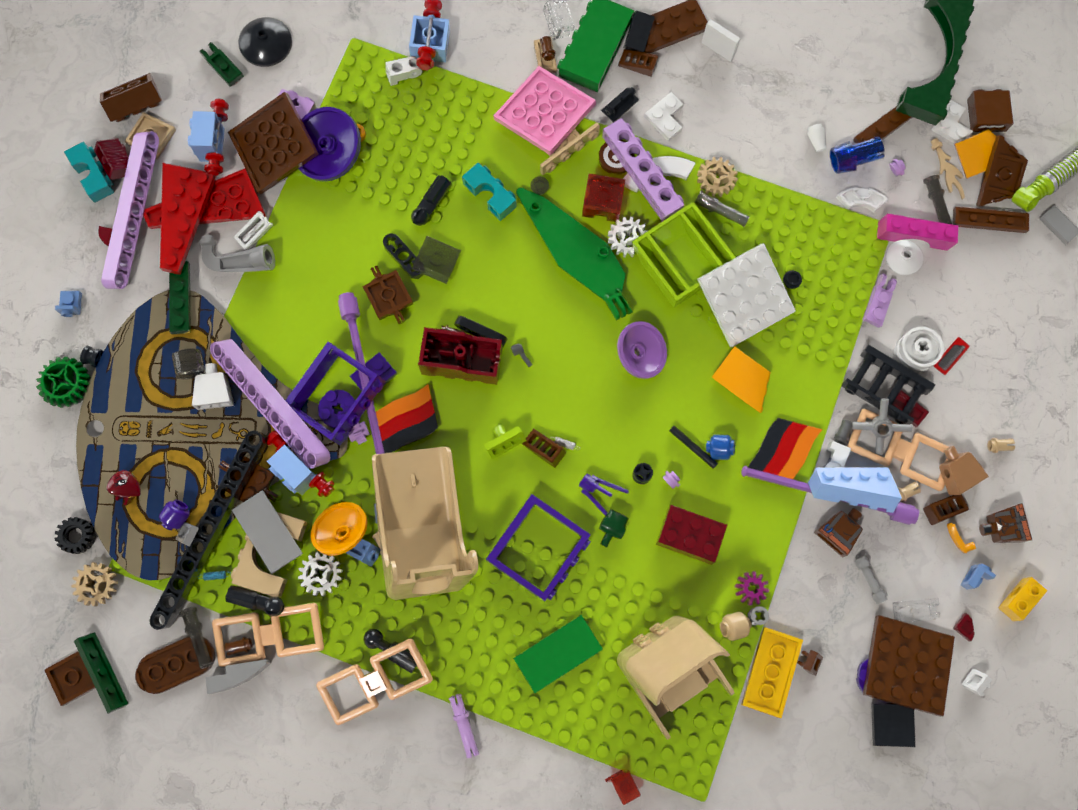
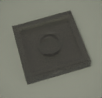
(436, 259)

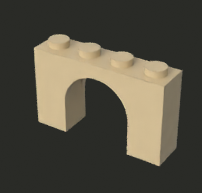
(248, 572)

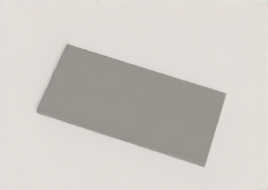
(267, 532)

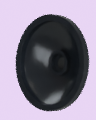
(268, 49)

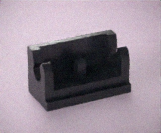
(639, 31)

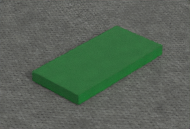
(558, 654)

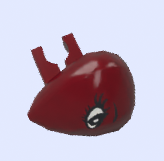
(124, 485)

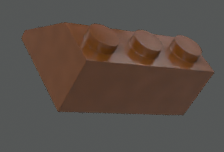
(130, 98)

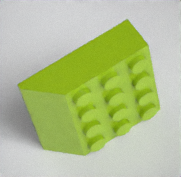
(681, 252)

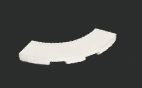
(670, 166)

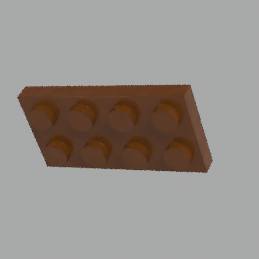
(675, 25)

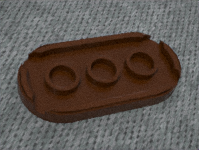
(170, 666)

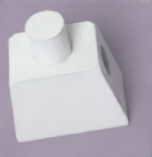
(211, 389)

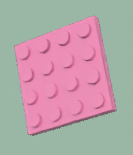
(544, 110)

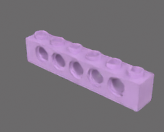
(620, 130)

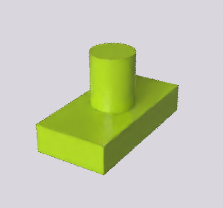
(504, 440)

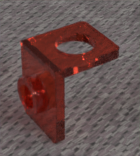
(624, 786)

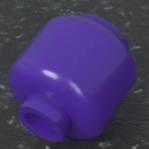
(174, 515)

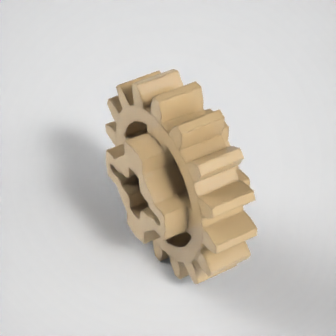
(725, 175)
(102, 588)

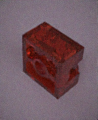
(603, 197)

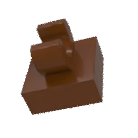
(812, 663)

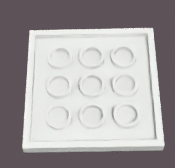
(746, 295)

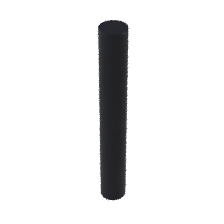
(693, 447)

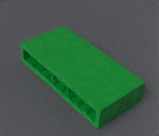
(595, 43)

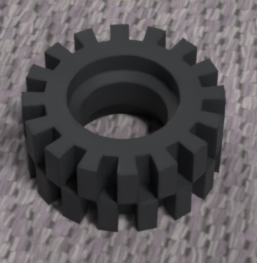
(63, 533)

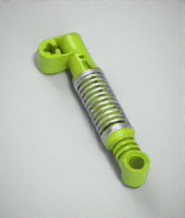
(1048, 181)

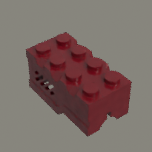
(460, 356)

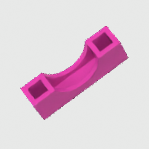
(937, 234)

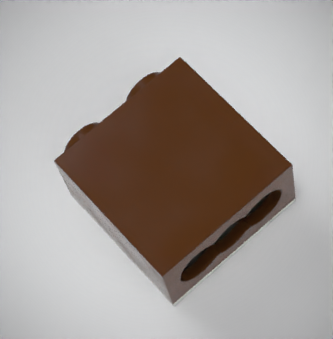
(990, 111)

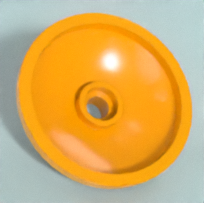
(339, 528)

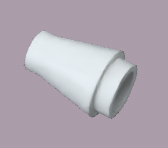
(817, 136)

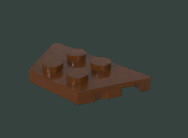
(1002, 174)

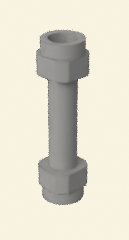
(863, 564)

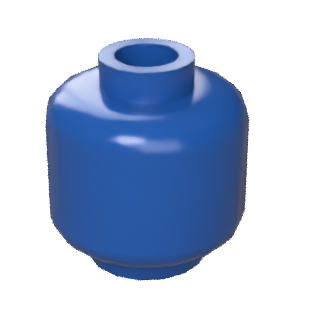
(721, 447)

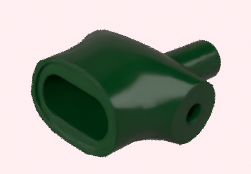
(613, 526)

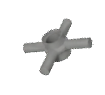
(884, 433)

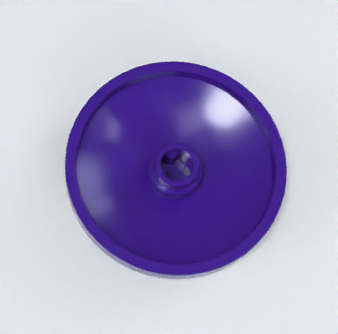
(335, 140)

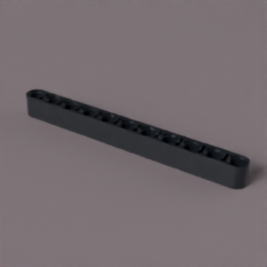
(208, 541)

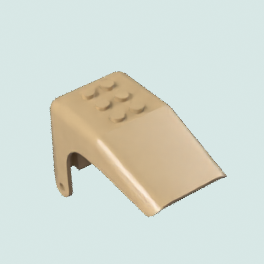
(420, 524)
(671, 665)

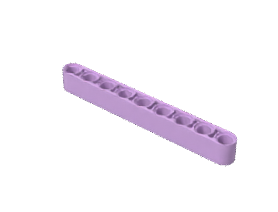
(130, 210)
(270, 403)

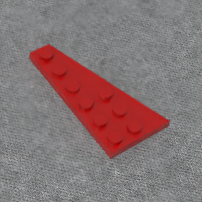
(230, 200)
(182, 206)

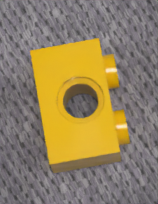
(1022, 599)

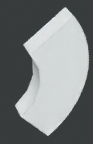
(862, 197)

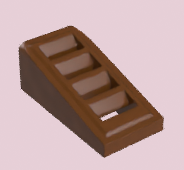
(636, 67)
(552, 460)
(934, 513)

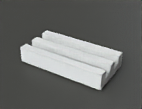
(248, 242)

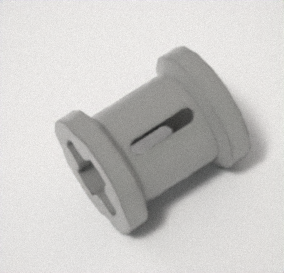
(764, 615)

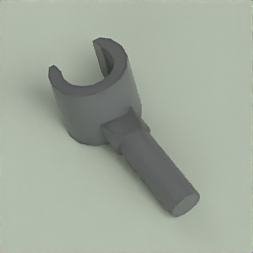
(518, 349)

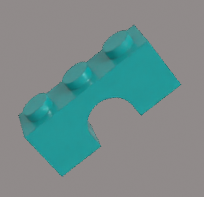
(479, 180)
(96, 183)

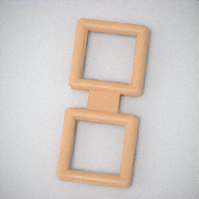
(900, 450)
(267, 635)
(374, 682)

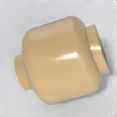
(735, 626)

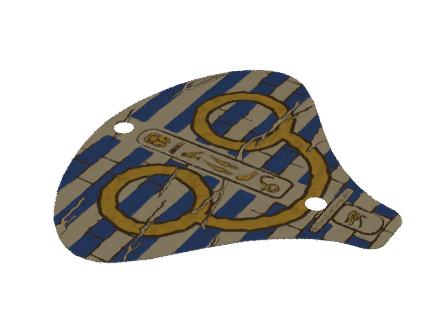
(162, 436)

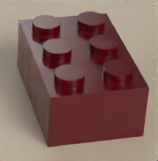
(691, 534)

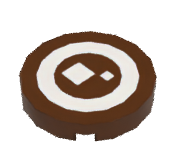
(609, 161)

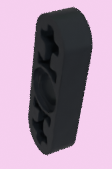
(390, 249)
(477, 329)

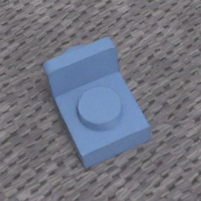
(69, 303)
(365, 552)
(973, 577)

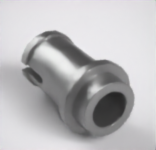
(843, 434)

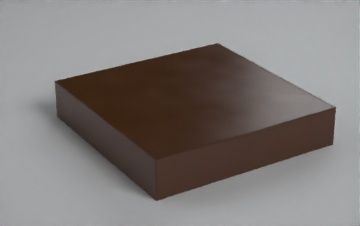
(69, 679)

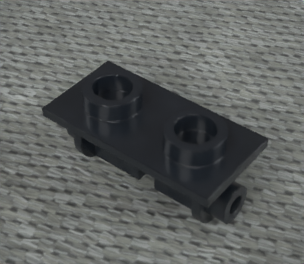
(620, 104)

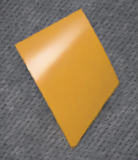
(975, 152)
(744, 378)

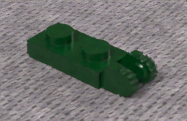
(222, 65)

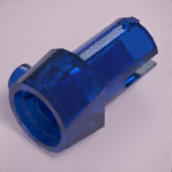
(847, 156)

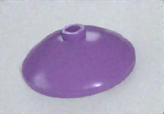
(649, 349)

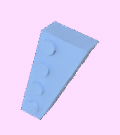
(856, 486)

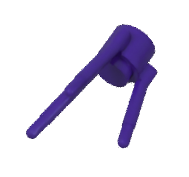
(591, 483)

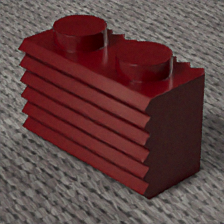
(112, 157)

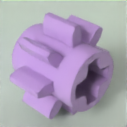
(359, 433)

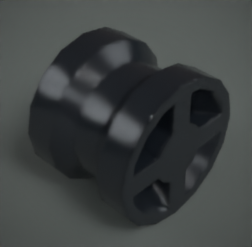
(90, 356)
(643, 470)

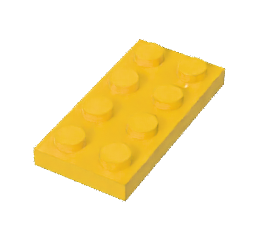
(772, 672)

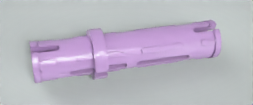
(461, 718)

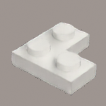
(661, 116)
(949, 127)

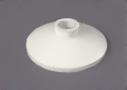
(901, 264)

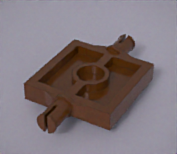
(387, 295)
(259, 480)

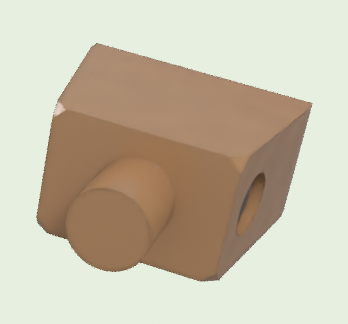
(961, 471)

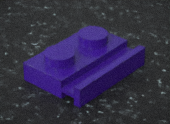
(379, 366)

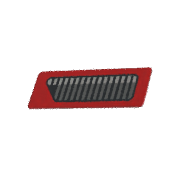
(951, 355)

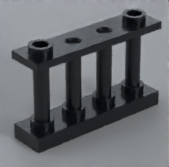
(902, 373)

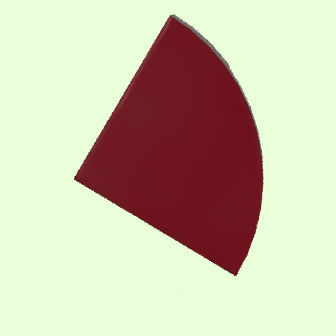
(105, 234)
(965, 627)

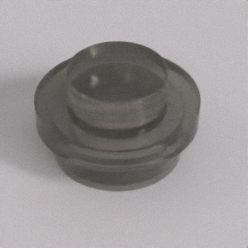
(539, 185)

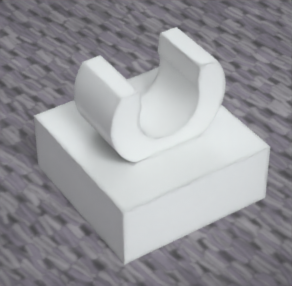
(977, 682)

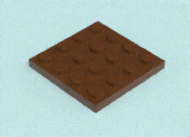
(272, 143)
(909, 666)

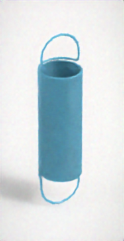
(214, 575)

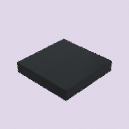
(893, 725)

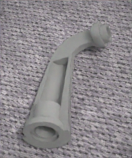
(254, 259)

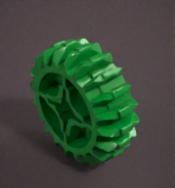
(67, 367)

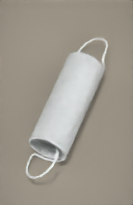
(564, 443)

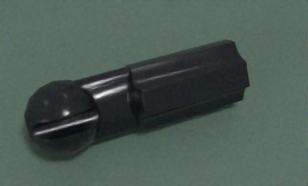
(430, 200)
(272, 606)
(374, 639)

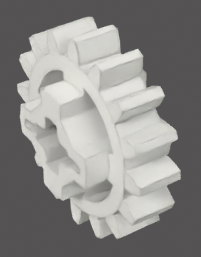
(622, 230)
(312, 578)

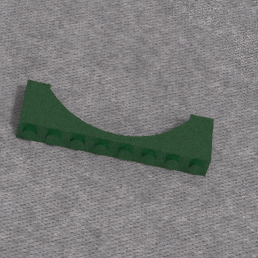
(931, 99)

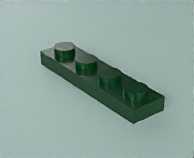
(180, 301)
(101, 672)

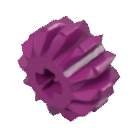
(750, 595)

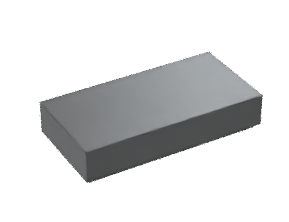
(1059, 225)
(187, 534)

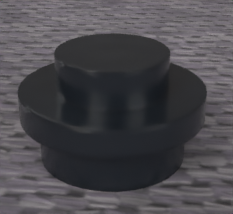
(792, 279)

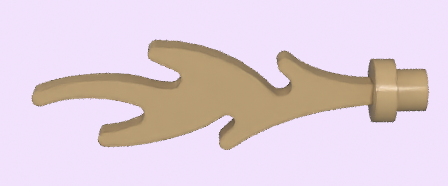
(950, 170)

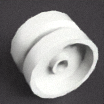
(919, 349)

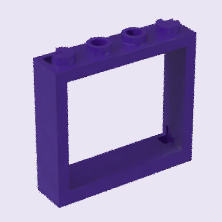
(313, 377)
(511, 531)

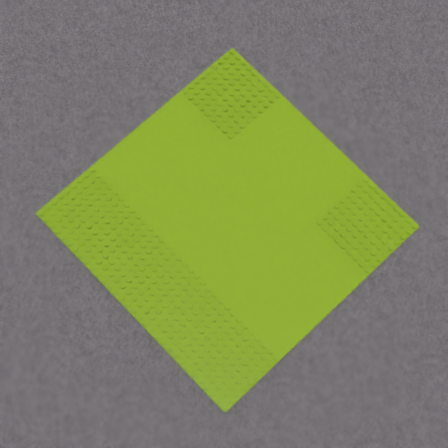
(575, 390)

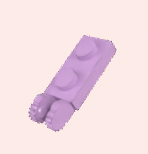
(879, 301)

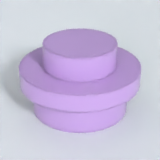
(897, 167)
(672, 479)

